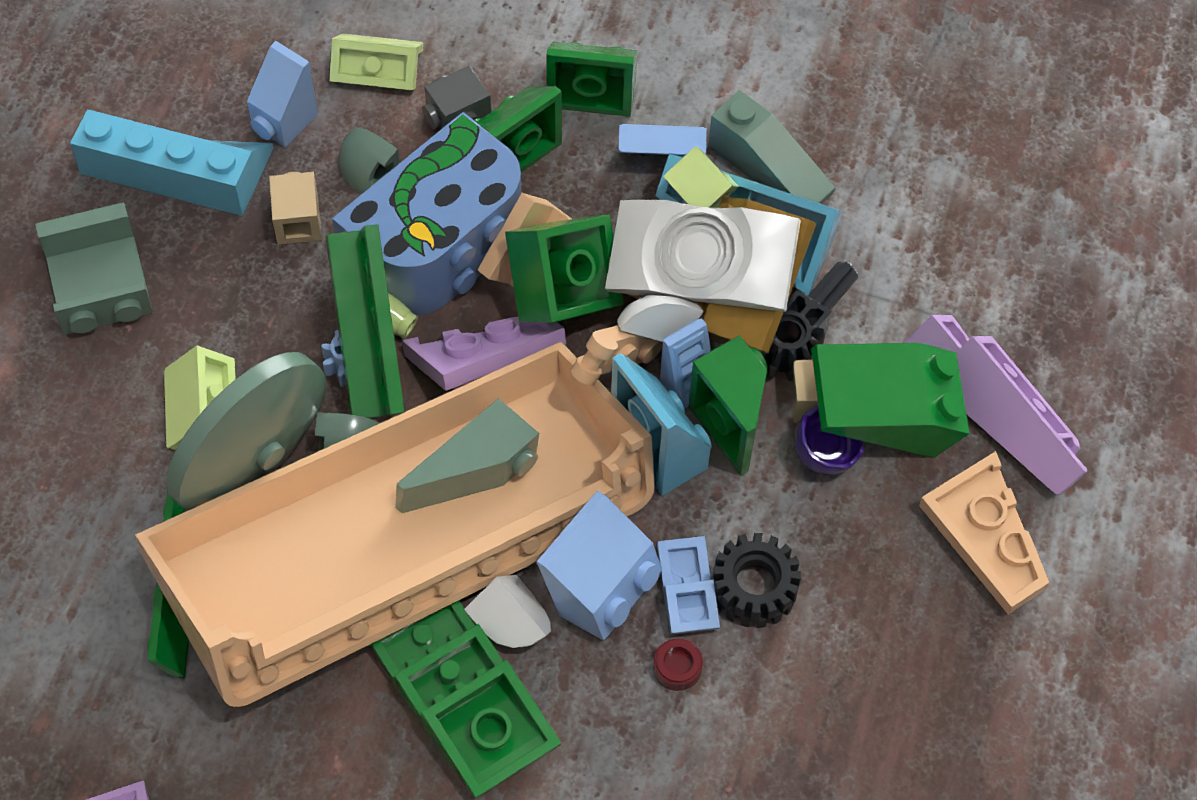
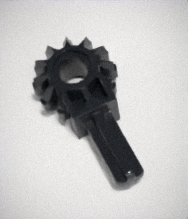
(807, 320)

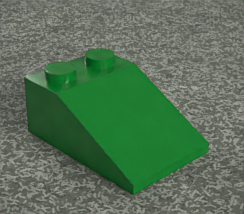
(891, 395)

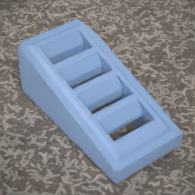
(678, 355)

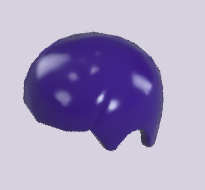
(824, 451)

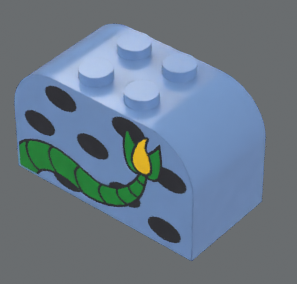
(439, 213)

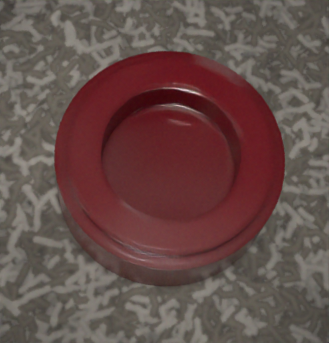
(677, 664)

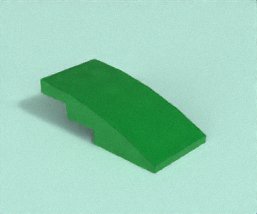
(466, 697)

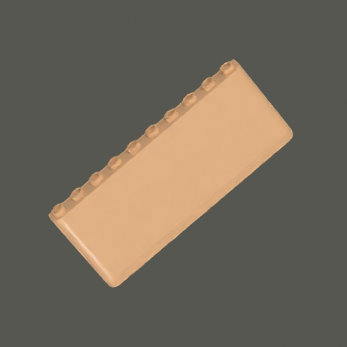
(327, 564)

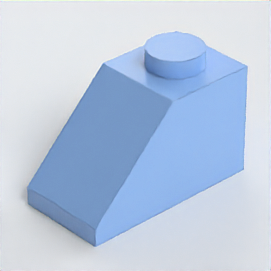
(282, 96)

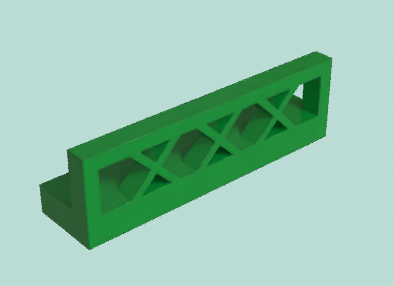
(364, 322)

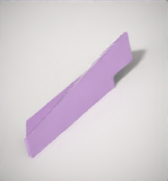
(1007, 404)

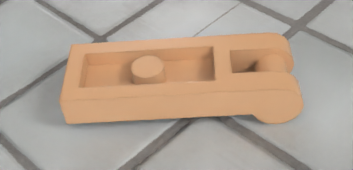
(605, 345)

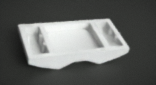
(703, 254)

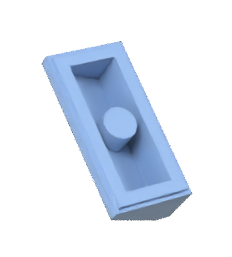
(660, 139)

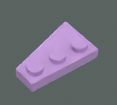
(473, 355)

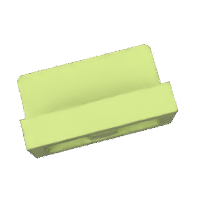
(374, 61)
(190, 388)

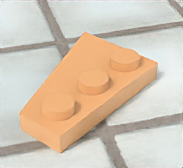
(984, 528)

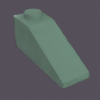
(765, 150)
(473, 460)

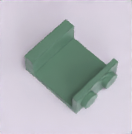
(94, 269)

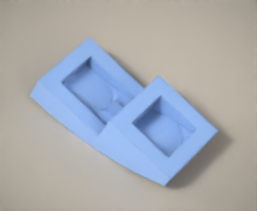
(687, 585)

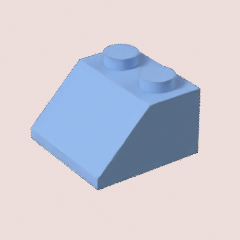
(599, 567)

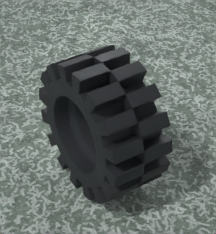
(757, 554)

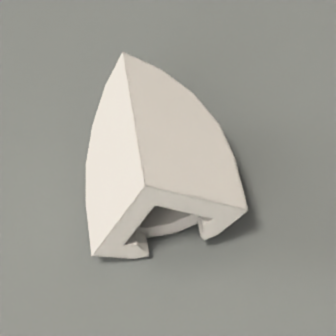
(658, 316)
(509, 613)

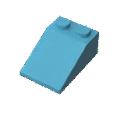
(677, 444)

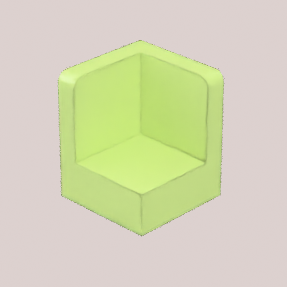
(700, 180)

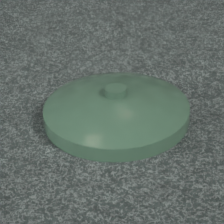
(247, 429)

